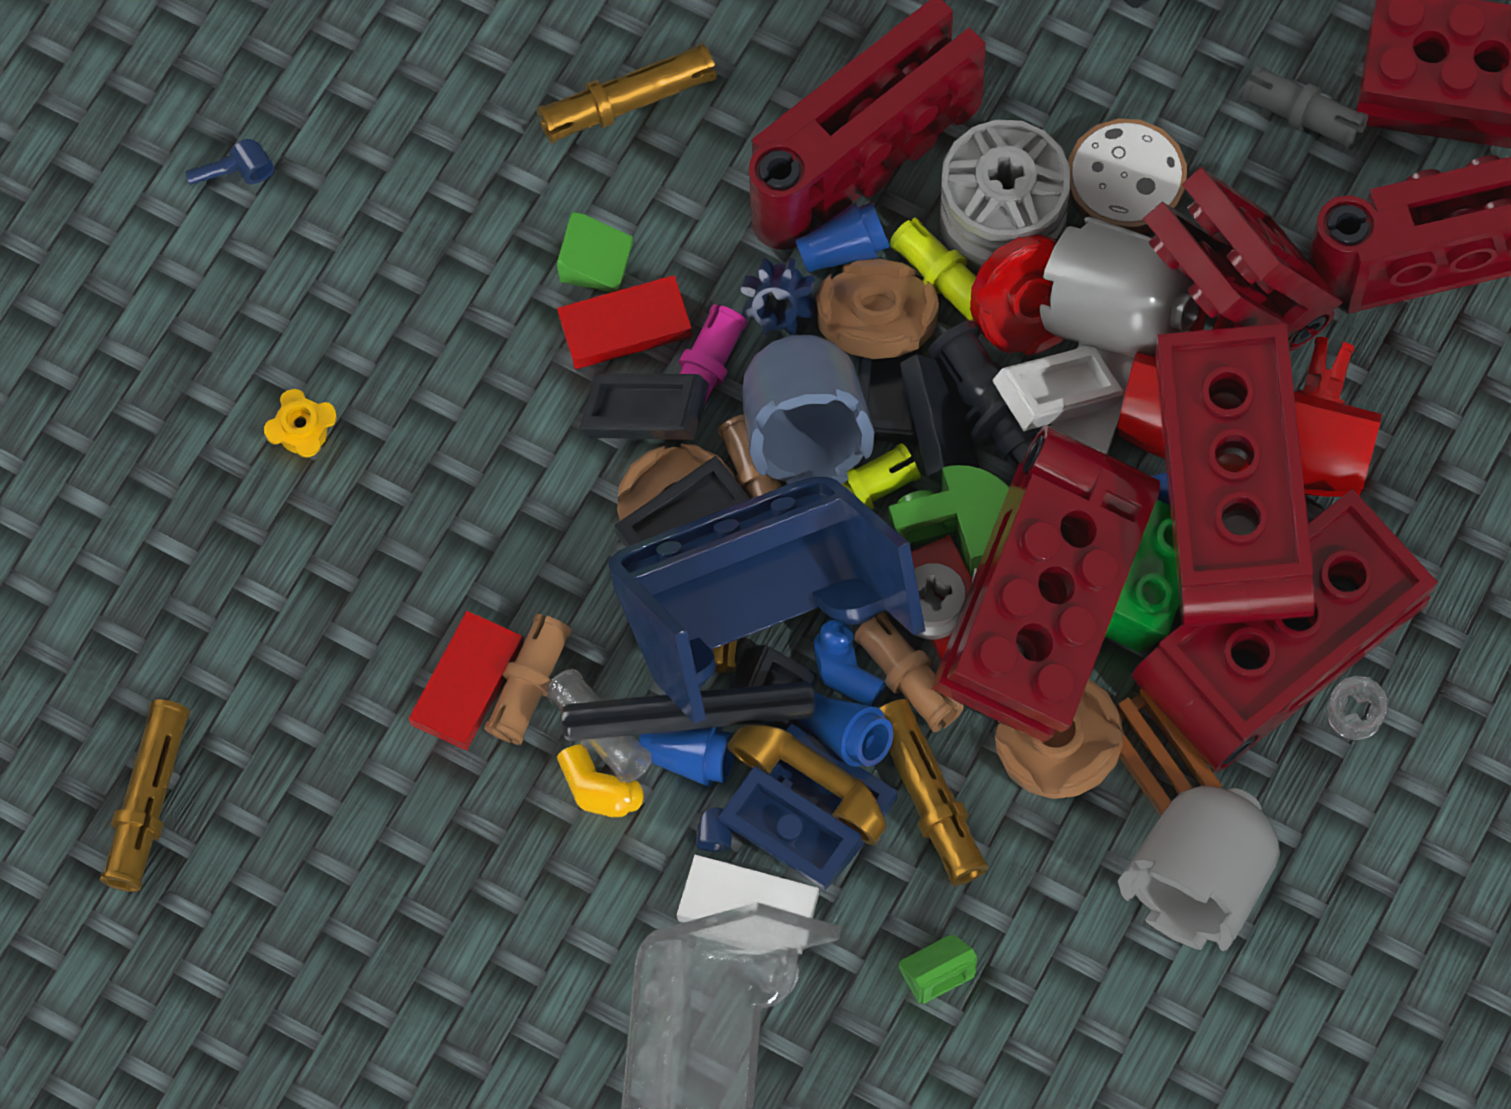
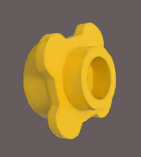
(307, 439)

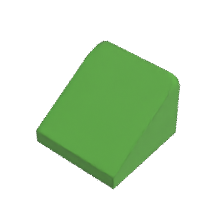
(593, 254)
(938, 968)

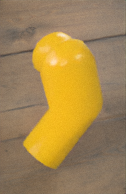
(595, 790)

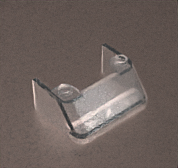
(702, 1004)

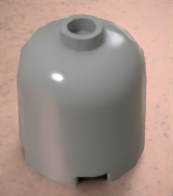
(1114, 290)
(1203, 865)

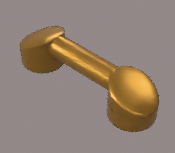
(766, 745)

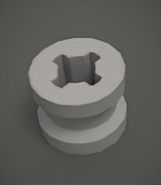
(939, 615)

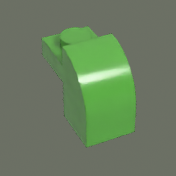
(963, 509)

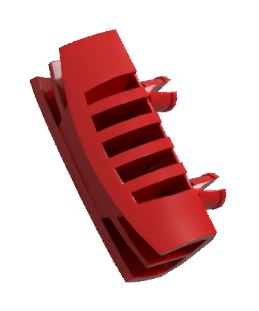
(1333, 436)

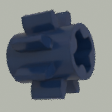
(772, 310)

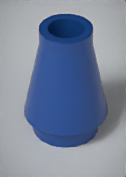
(844, 239)
(850, 730)
(692, 753)

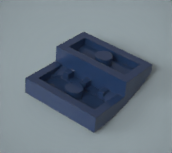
(794, 818)

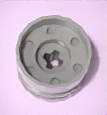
(975, 207)

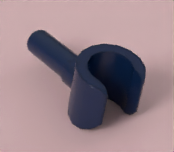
(245, 156)
(713, 834)

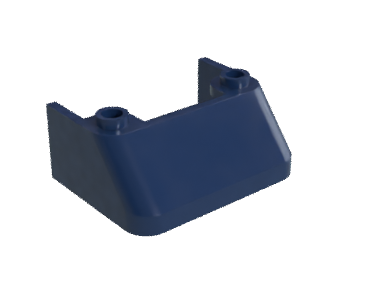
(755, 569)

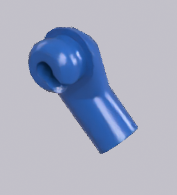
(839, 667)

